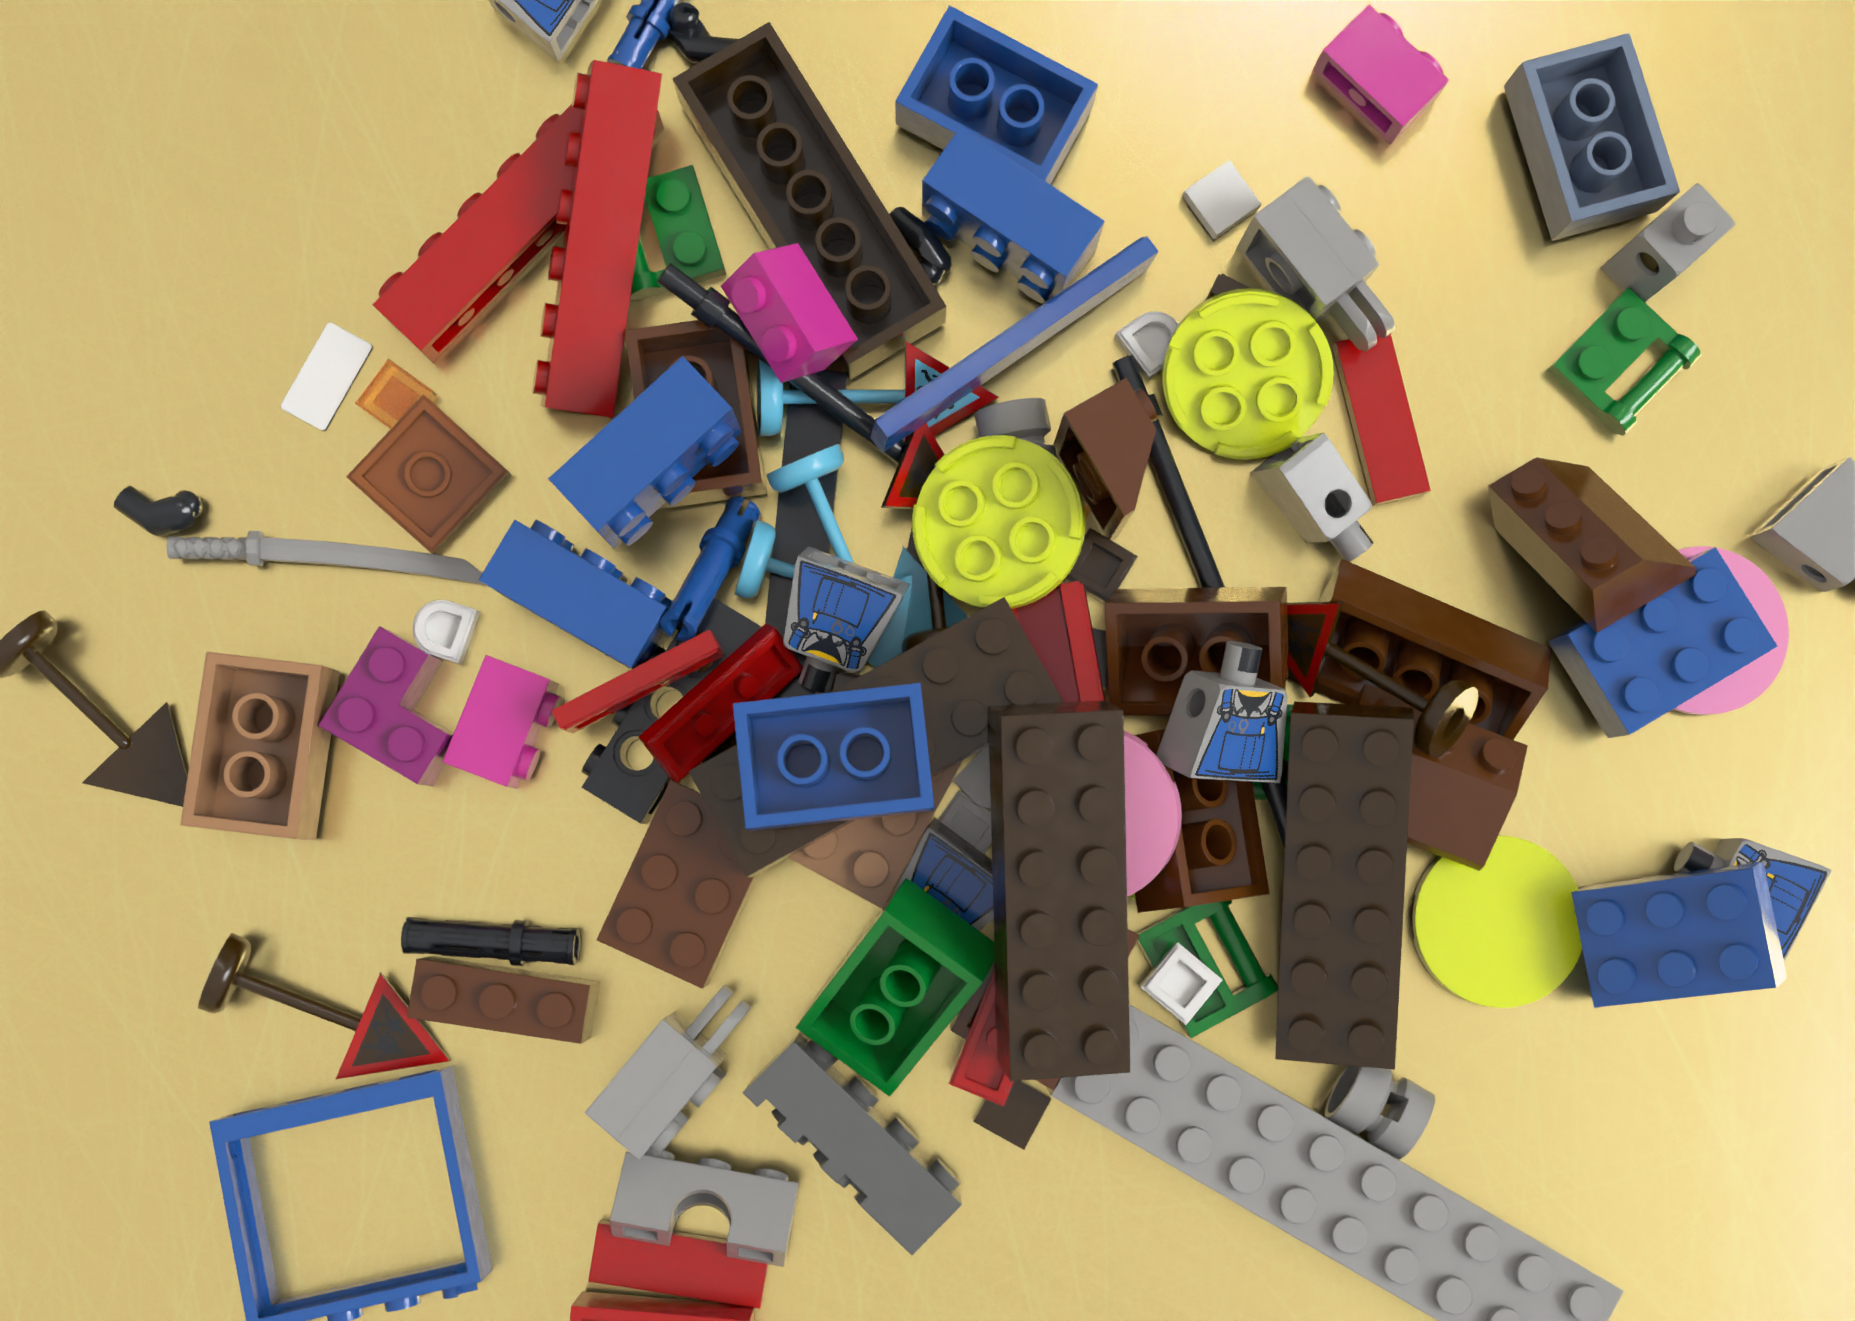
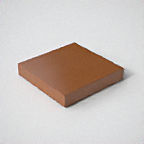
(427, 474)

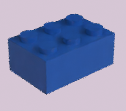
(996, 91)
(1008, 216)
(649, 454)
(578, 593)
(1665, 648)
(833, 757)
(1679, 935)

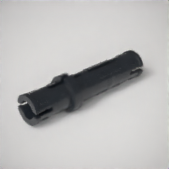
(509, 942)

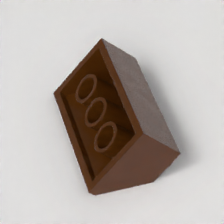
(1429, 645)

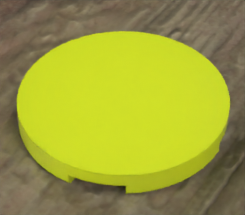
(1247, 373)
(999, 522)
(1499, 930)

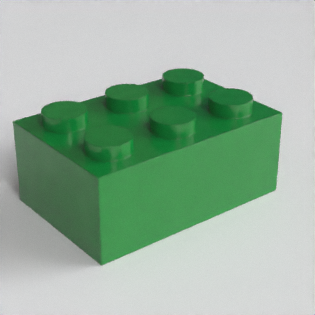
(898, 987)

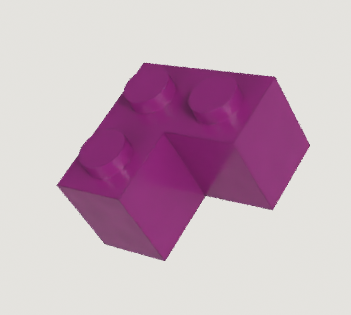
(378, 707)

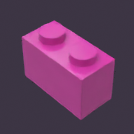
(1381, 73)
(788, 312)
(502, 723)

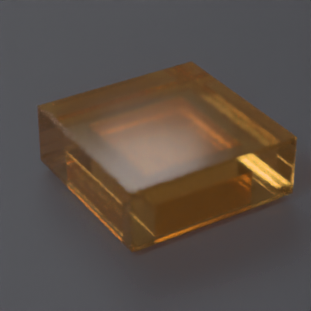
(392, 394)

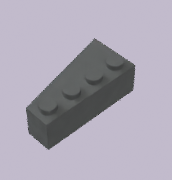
(857, 1142)

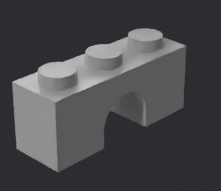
(660, 1189)

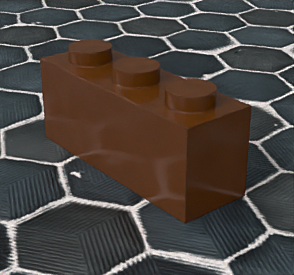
(503, 999)

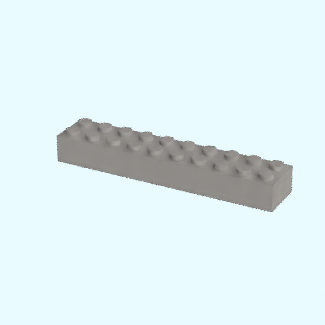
(1330, 1186)

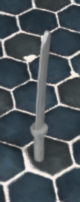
(257, 549)

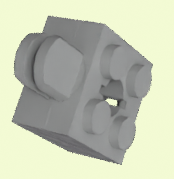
(1318, 261)
(662, 1076)

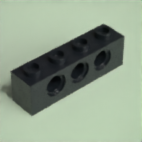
(607, 769)

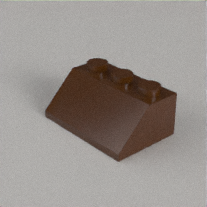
(1107, 451)
(1585, 540)
(1168, 632)
(1461, 796)
(1217, 845)

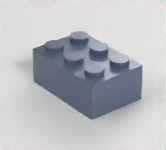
(1591, 136)

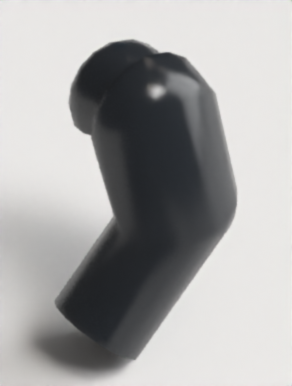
(692, 36)
(923, 240)
(159, 516)

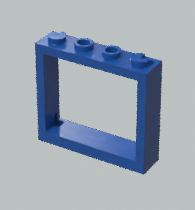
(345, 1303)

